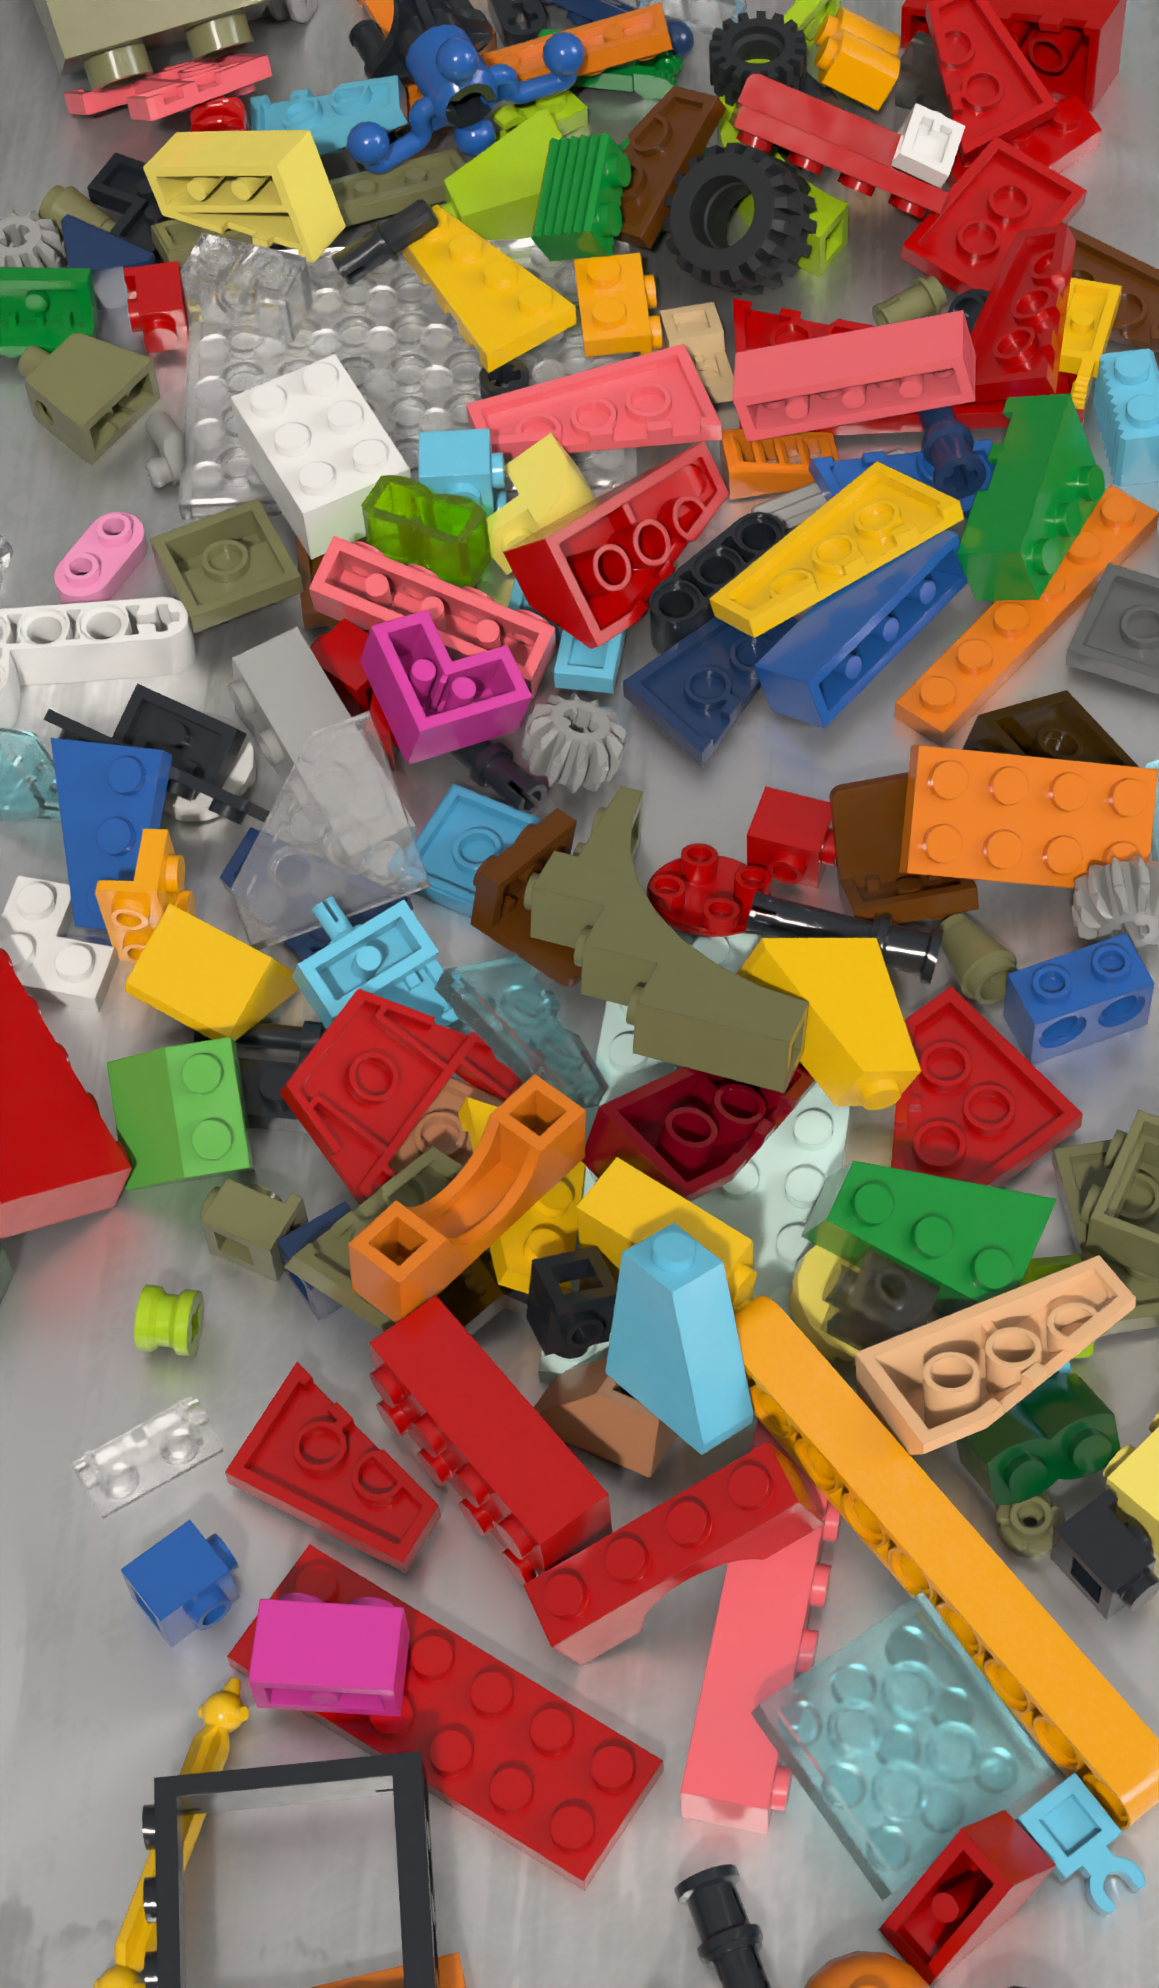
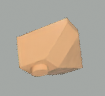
(987, 1357)

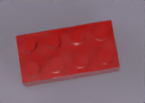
(486, 1442)

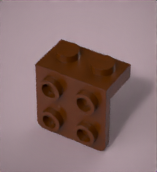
(868, 852)
(501, 890)

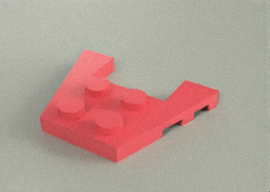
(176, 87)

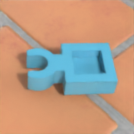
(1075, 1837)

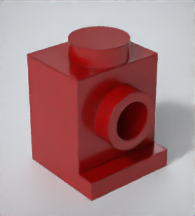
(158, 306)

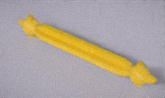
(208, 1752)

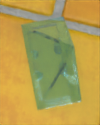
(26, 779)

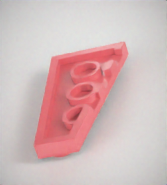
(606, 408)

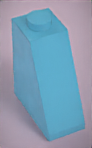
(679, 1339)

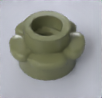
(1026, 1540)

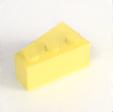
(250, 183)

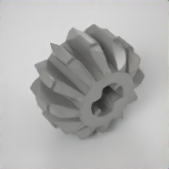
(30, 242)
(573, 743)
(1118, 901)

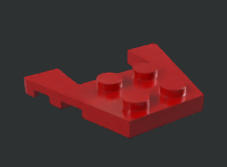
(375, 1081)

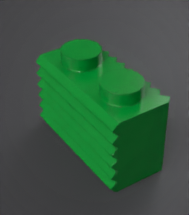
(581, 197)

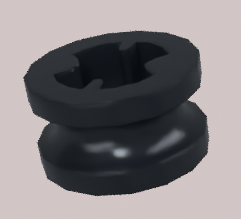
(512, 373)

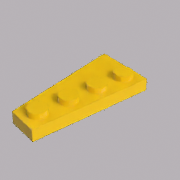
(839, 543)

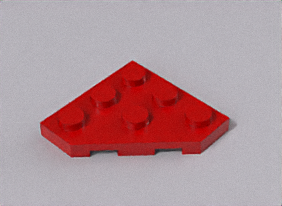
(976, 1103)

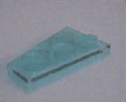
(522, 1026)

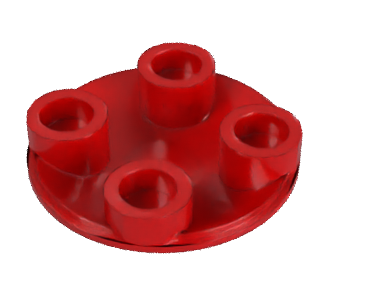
(706, 892)

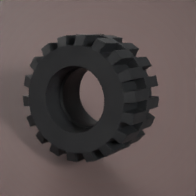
(703, 206)

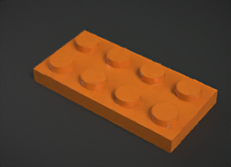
(1022, 816)

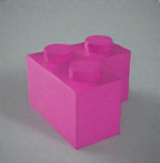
(438, 701)

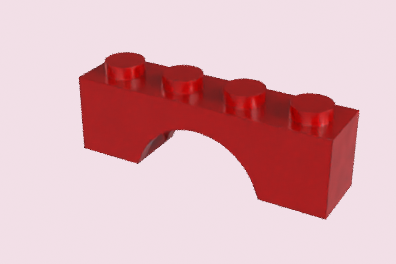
(727, 1517)

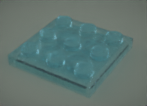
(901, 1743)

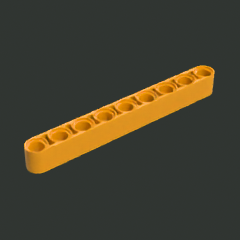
(939, 1553)

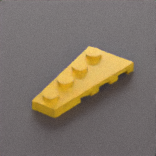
(487, 293)

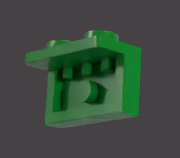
(45, 307)

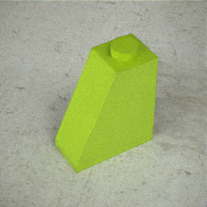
(502, 185)

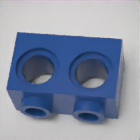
(1078, 999)

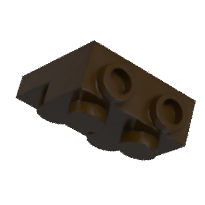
(1046, 728)

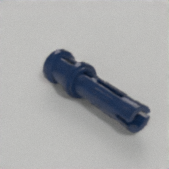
(949, 449)

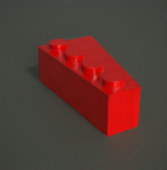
(1066, 41)

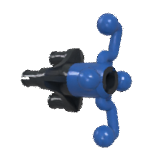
(438, 50)

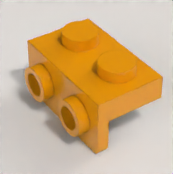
(616, 305)
(135, 907)

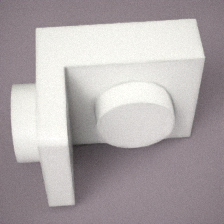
(927, 145)

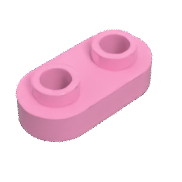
(108, 553)

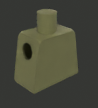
(88, 391)

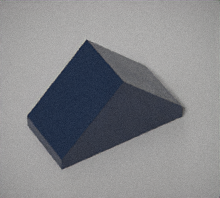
(106, 256)

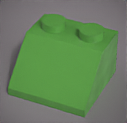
(181, 1113)

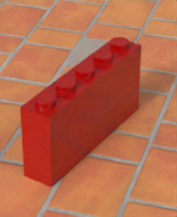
(53, 1142)

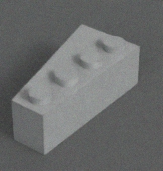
(284, 698)

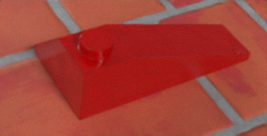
(610, 554)

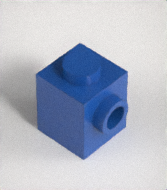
(183, 1582)

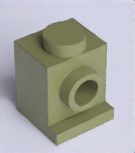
(247, 1222)

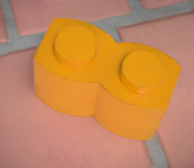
(857, 57)

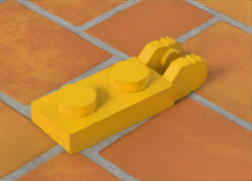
(1087, 332)

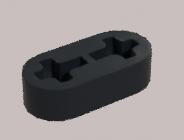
(508, 13)

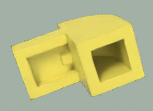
(547, 489)

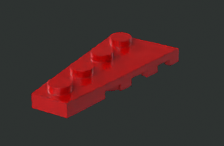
(1025, 317)

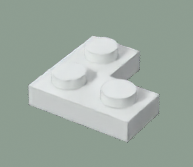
(41, 956)

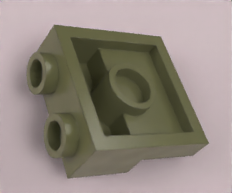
(226, 565)

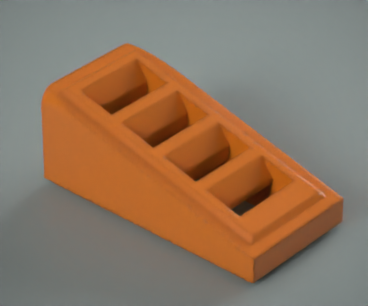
(749, 473)

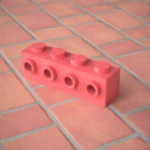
(855, 376)
(372, 589)

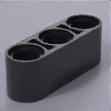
(682, 599)

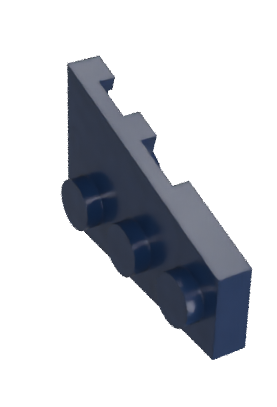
(702, 684)

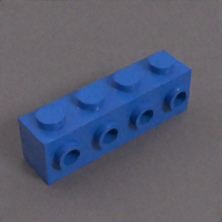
(859, 631)

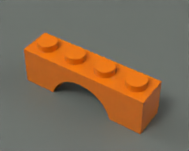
(422, 1248)

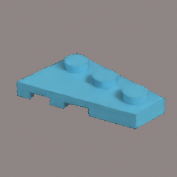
(335, 114)

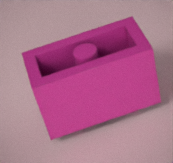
(329, 1655)

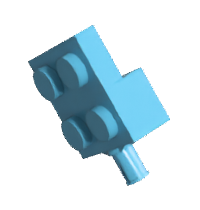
(383, 957)

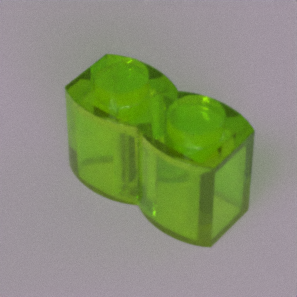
(427, 529)

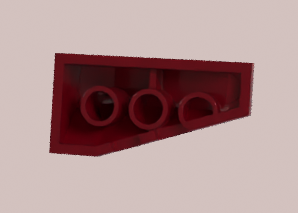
(690, 1128)

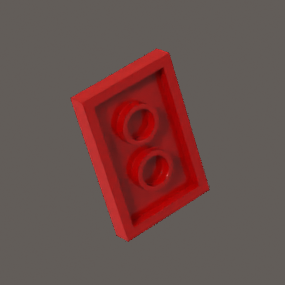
(984, 212)

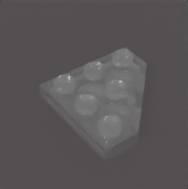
(329, 835)

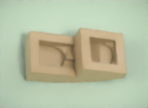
(703, 337)

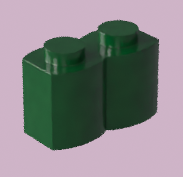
(1045, 1437)

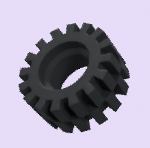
(756, 40)

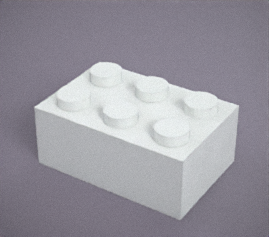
(316, 450)

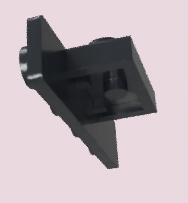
(199, 747)

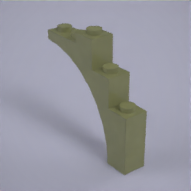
(675, 996)

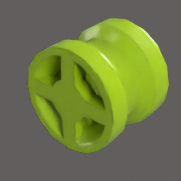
(169, 1320)

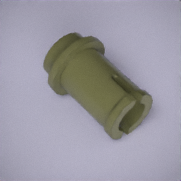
(918, 301)

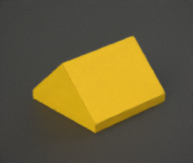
(207, 977)

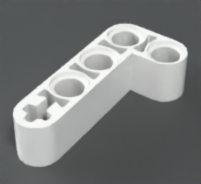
(90, 645)

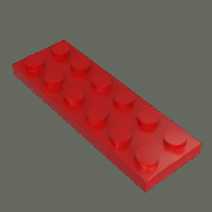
(489, 1737)

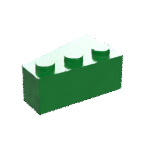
(1034, 502)
(947, 1230)

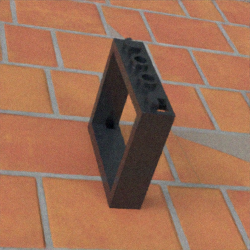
(291, 1784)

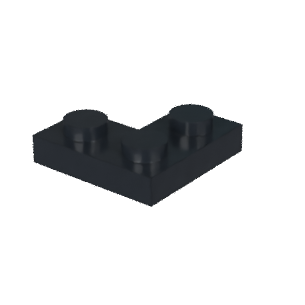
(126, 190)

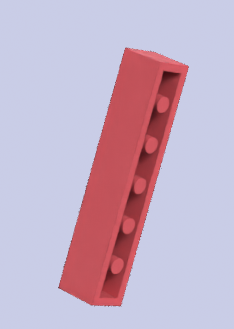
(754, 1652)

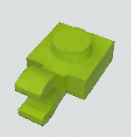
(564, 107)

